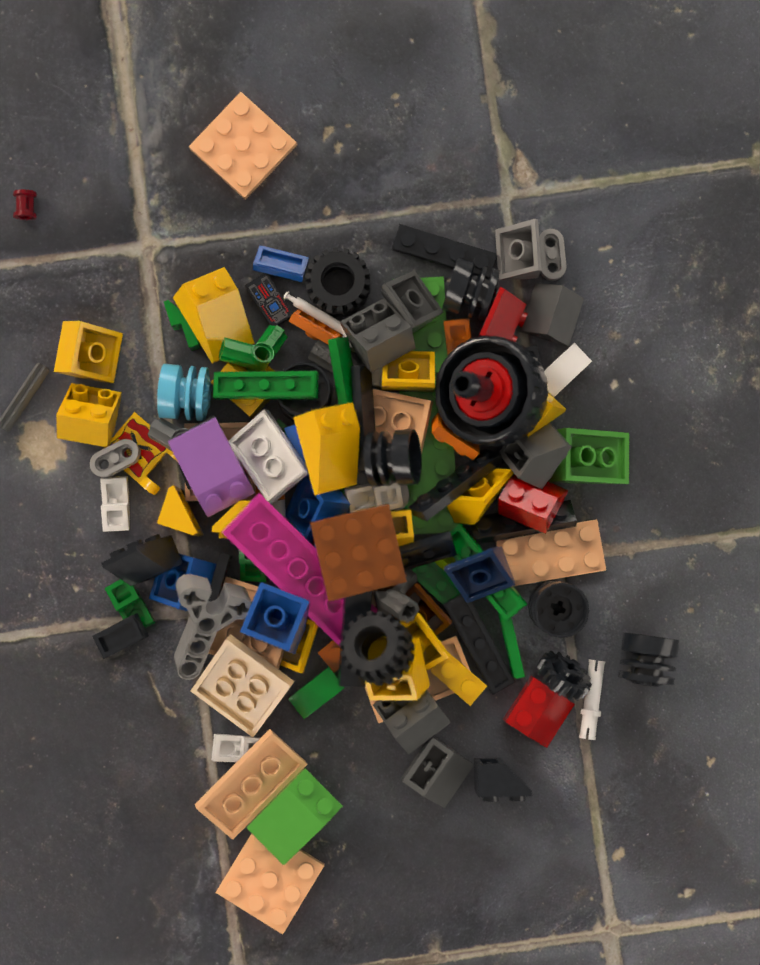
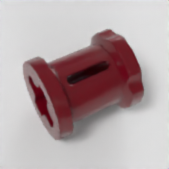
(24, 204)

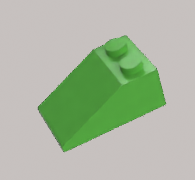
(594, 457)
(294, 816)

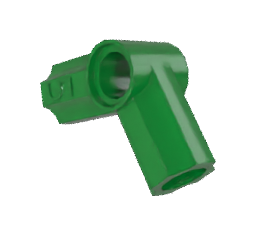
(247, 354)

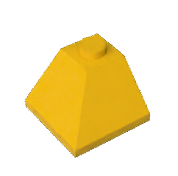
(477, 500)

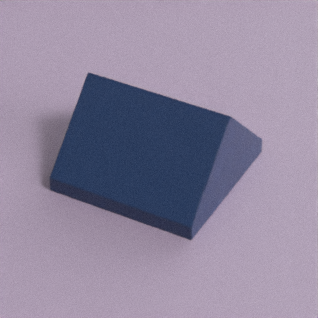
(481, 574)

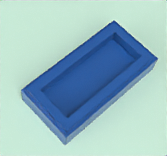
(280, 263)

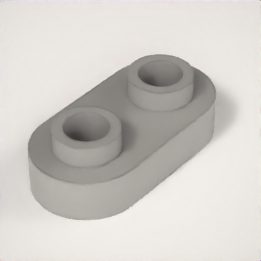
(552, 255)
(115, 456)

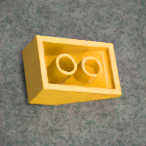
(214, 311)
(330, 446)

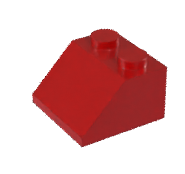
(504, 316)
(531, 504)
(538, 712)

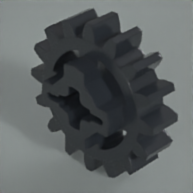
(564, 675)

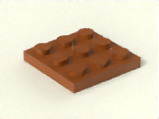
(358, 552)

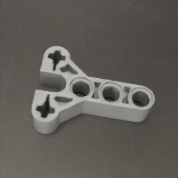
(194, 595)

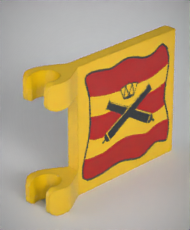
(151, 452)

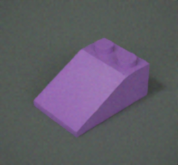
(211, 467)

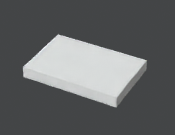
(268, 456)

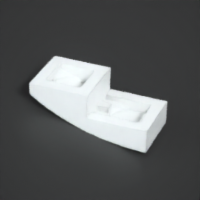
(565, 369)
(366, 496)
(115, 503)
(231, 747)

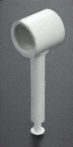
(317, 314)

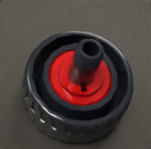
(491, 391)

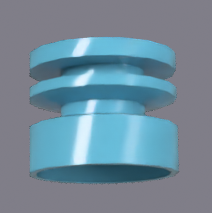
(183, 392)

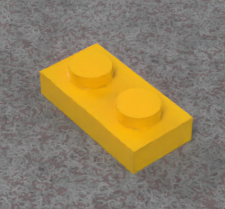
(459, 679)

